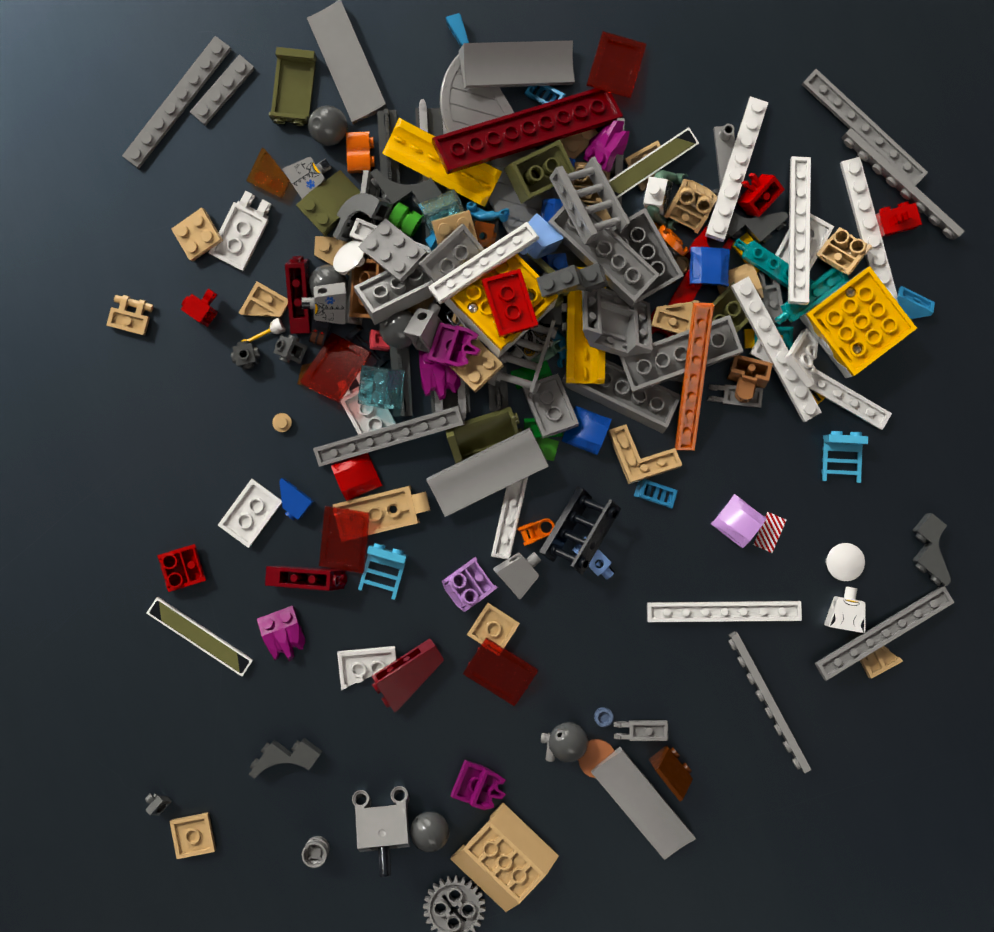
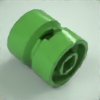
(404, 219)

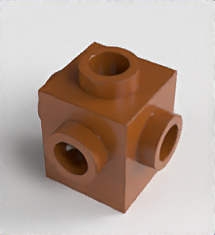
(488, 230)

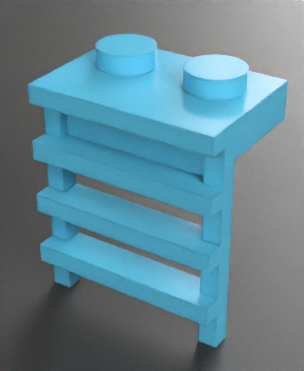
(844, 443)
(394, 558)

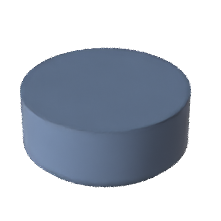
(603, 717)

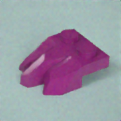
(607, 145)
(453, 345)
(437, 377)
(282, 632)
(477, 786)

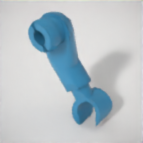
(483, 215)
(562, 354)

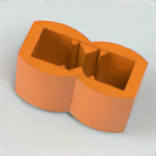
(359, 152)

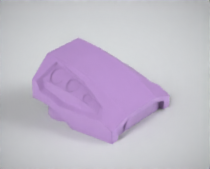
(738, 521)
(468, 585)

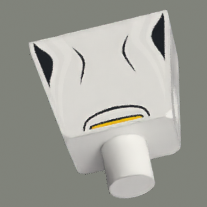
(847, 612)

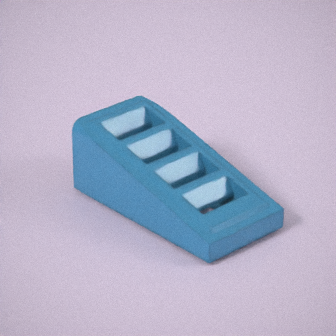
(457, 28)
(549, 90)
(640, 488)

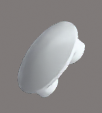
(348, 257)
(845, 562)

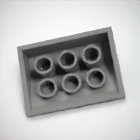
(648, 243)

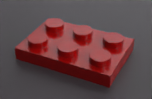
(509, 303)

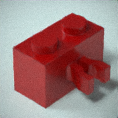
(759, 194)
(898, 219)
(200, 308)

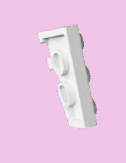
(802, 355)
(363, 663)

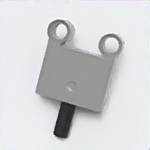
(382, 827)

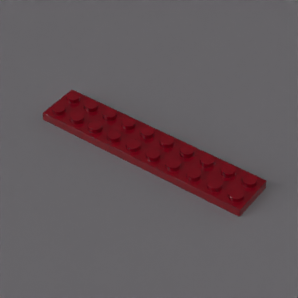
(525, 129)

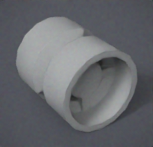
(315, 851)

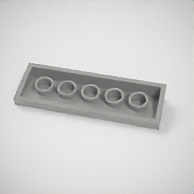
(347, 62)
(517, 64)
(624, 268)
(386, 295)
(669, 355)
(649, 406)
(487, 472)
(642, 803)

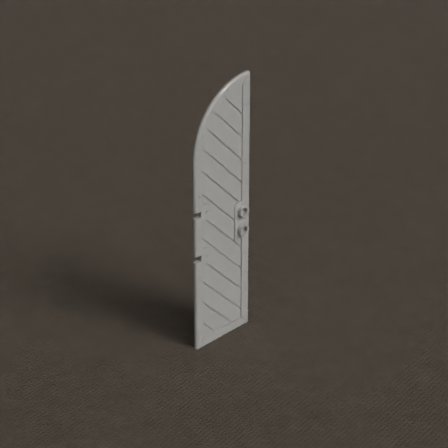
(476, 105)

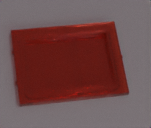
(616, 64)
(335, 367)
(344, 539)
(500, 671)

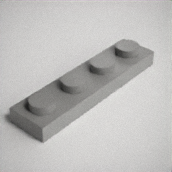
(222, 90)

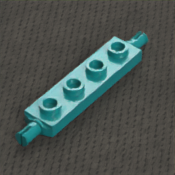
(765, 261)
(818, 291)

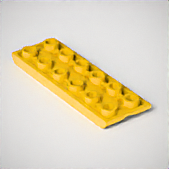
(415, 150)
(583, 362)

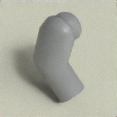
(545, 739)

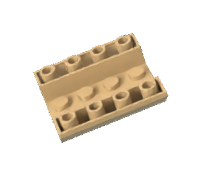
(505, 858)

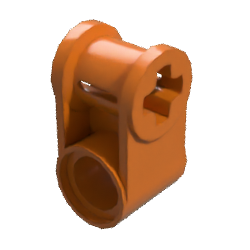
(534, 530)

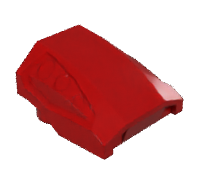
(356, 476)
(181, 567)

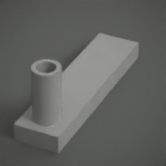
(724, 144)

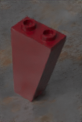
(297, 287)
(305, 578)
(406, 674)

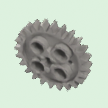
(467, 896)

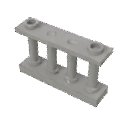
(580, 214)
(506, 357)

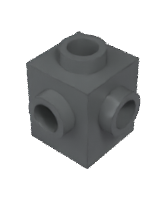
(290, 349)
(252, 355)

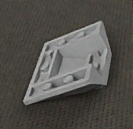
(615, 325)

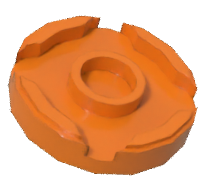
(673, 240)

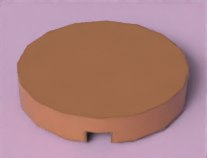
(595, 754)

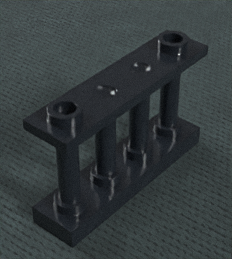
(567, 521)

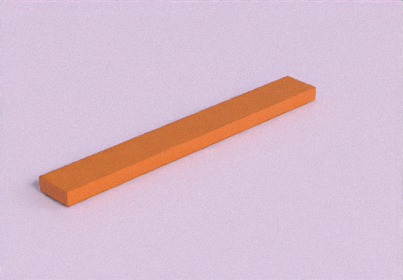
(694, 375)

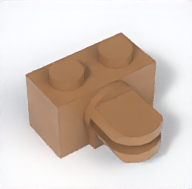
(749, 375)

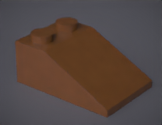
(671, 771)

